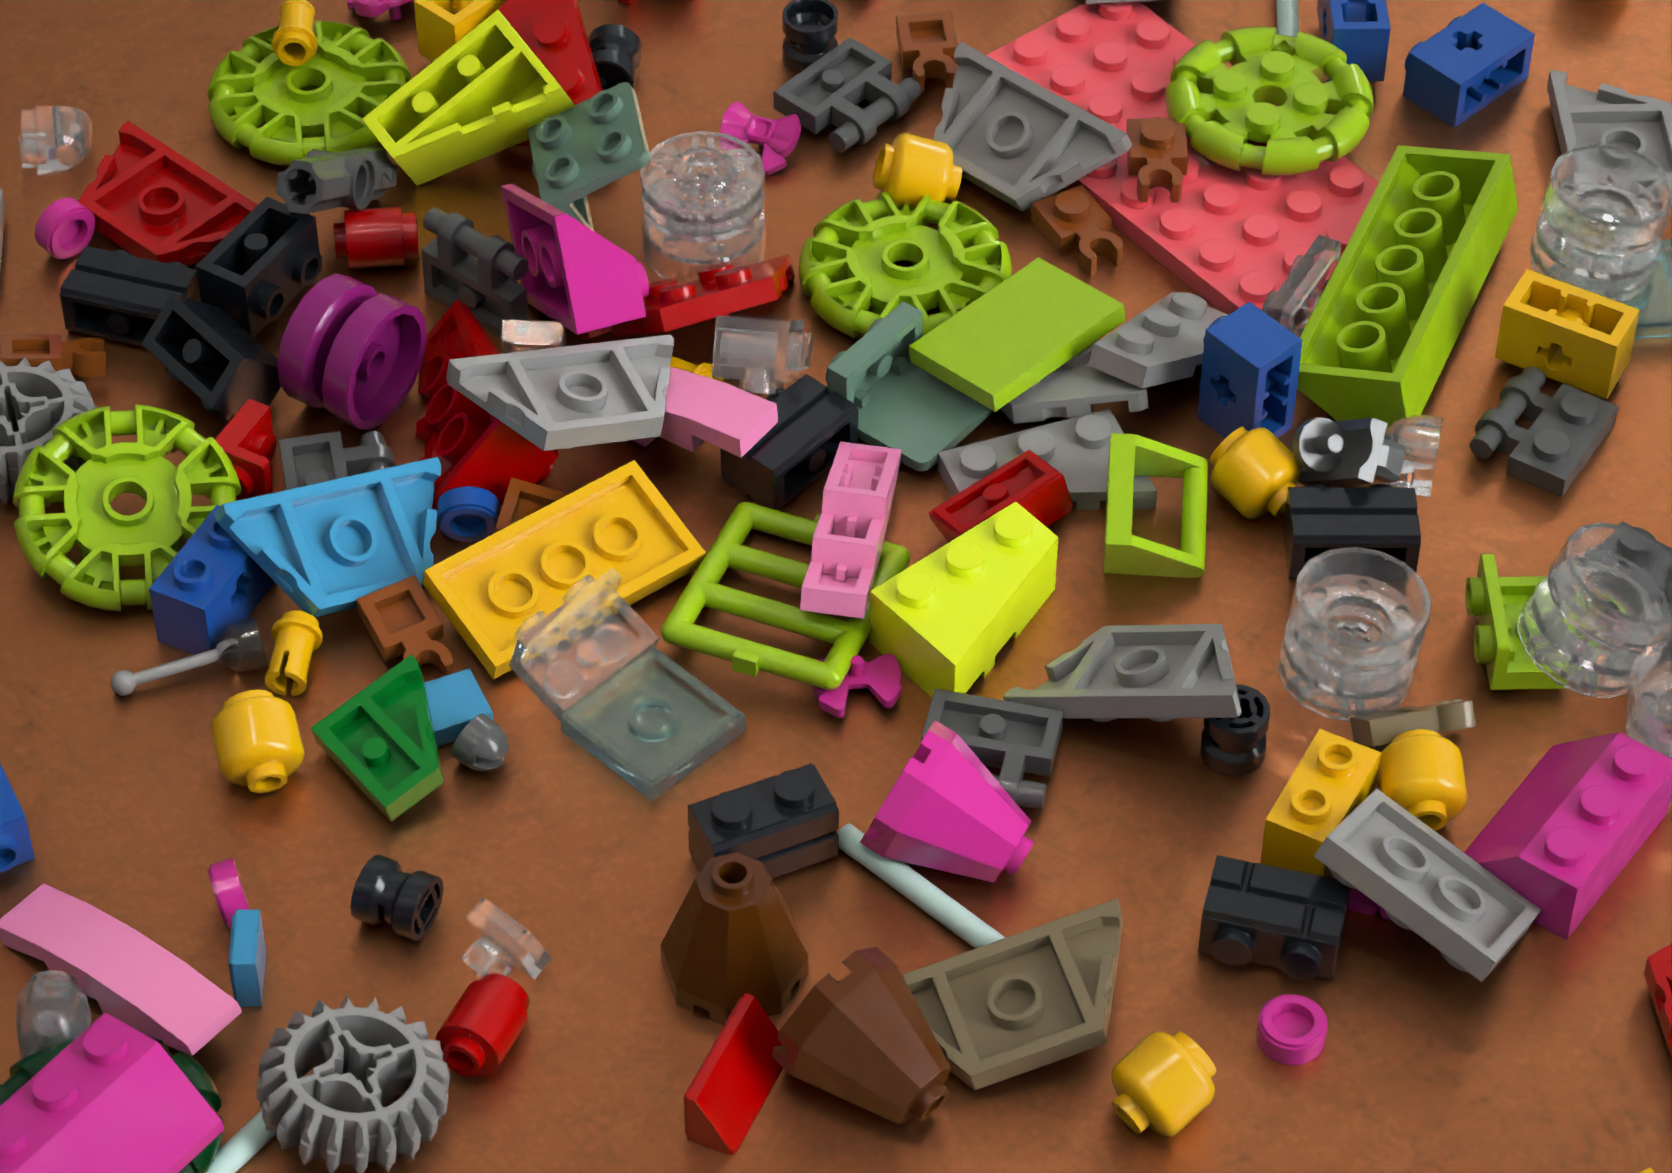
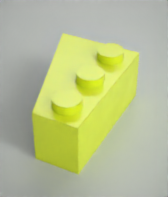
(467, 103)
(965, 600)

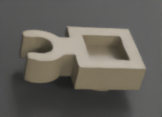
(1382, 727)

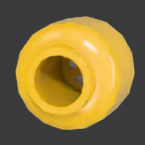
(916, 168)
(1254, 472)
(257, 740)
(1424, 776)
(1163, 1083)

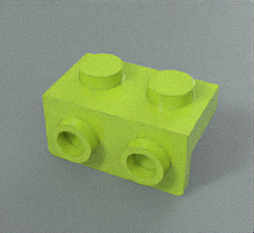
(1496, 638)

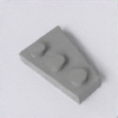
(1157, 343)
(1071, 446)

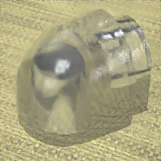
(54, 139)
(1421, 438)
(50, 1011)

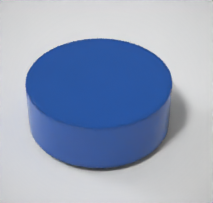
(467, 513)

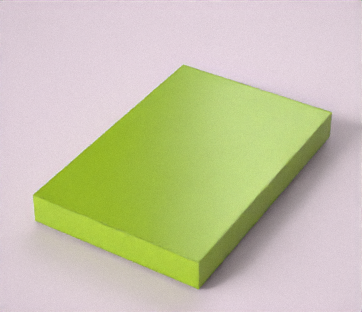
(1016, 334)

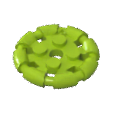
(340, 82)
(1234, 103)
(882, 234)
(110, 470)

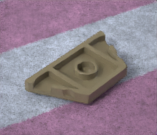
(1023, 996)

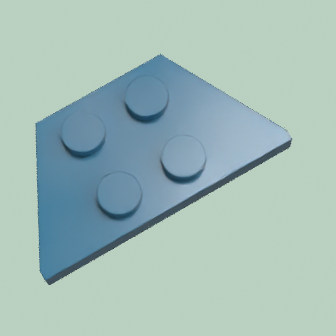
(341, 534)

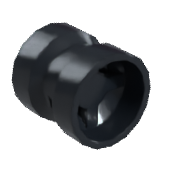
(805, 36)
(615, 54)
(1238, 743)
(399, 898)

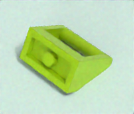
(1133, 555)

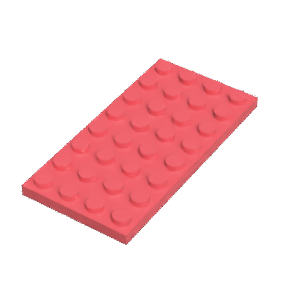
(1231, 227)

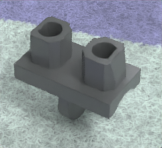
(1346, 452)

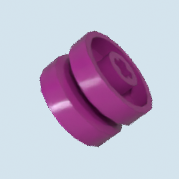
(352, 351)

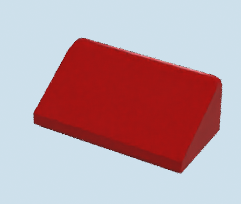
(1022, 480)
(733, 1079)

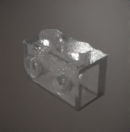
(760, 351)

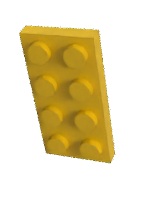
(535, 561)

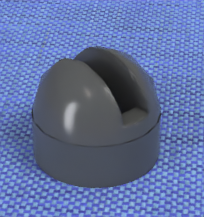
(481, 745)

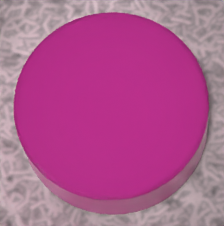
(65, 228)
(227, 889)
(1291, 1029)

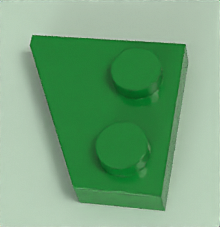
(386, 740)

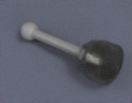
(237, 648)

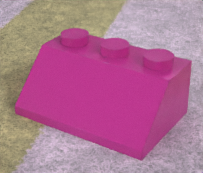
(571, 268)
(1576, 825)
(106, 1108)

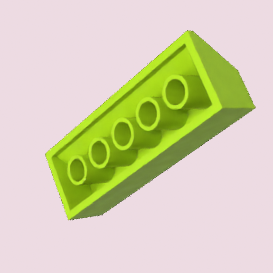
(1406, 283)

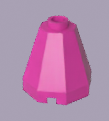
(950, 813)

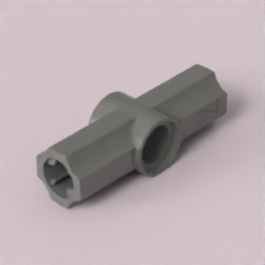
(336, 179)

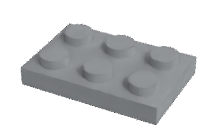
(1427, 884)

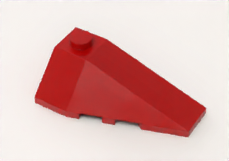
(467, 439)

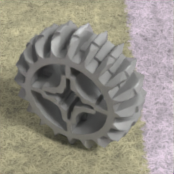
(34, 404)
(340, 1105)

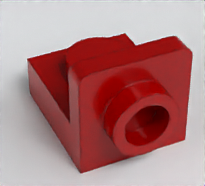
(250, 447)

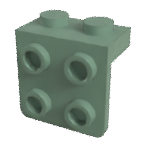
(588, 149)
(898, 400)

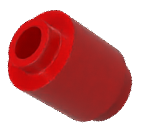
(377, 237)
(483, 1025)

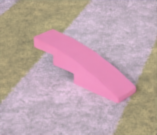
(713, 412)
(850, 530)
(120, 969)

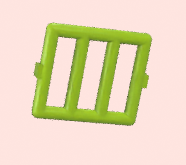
(750, 656)

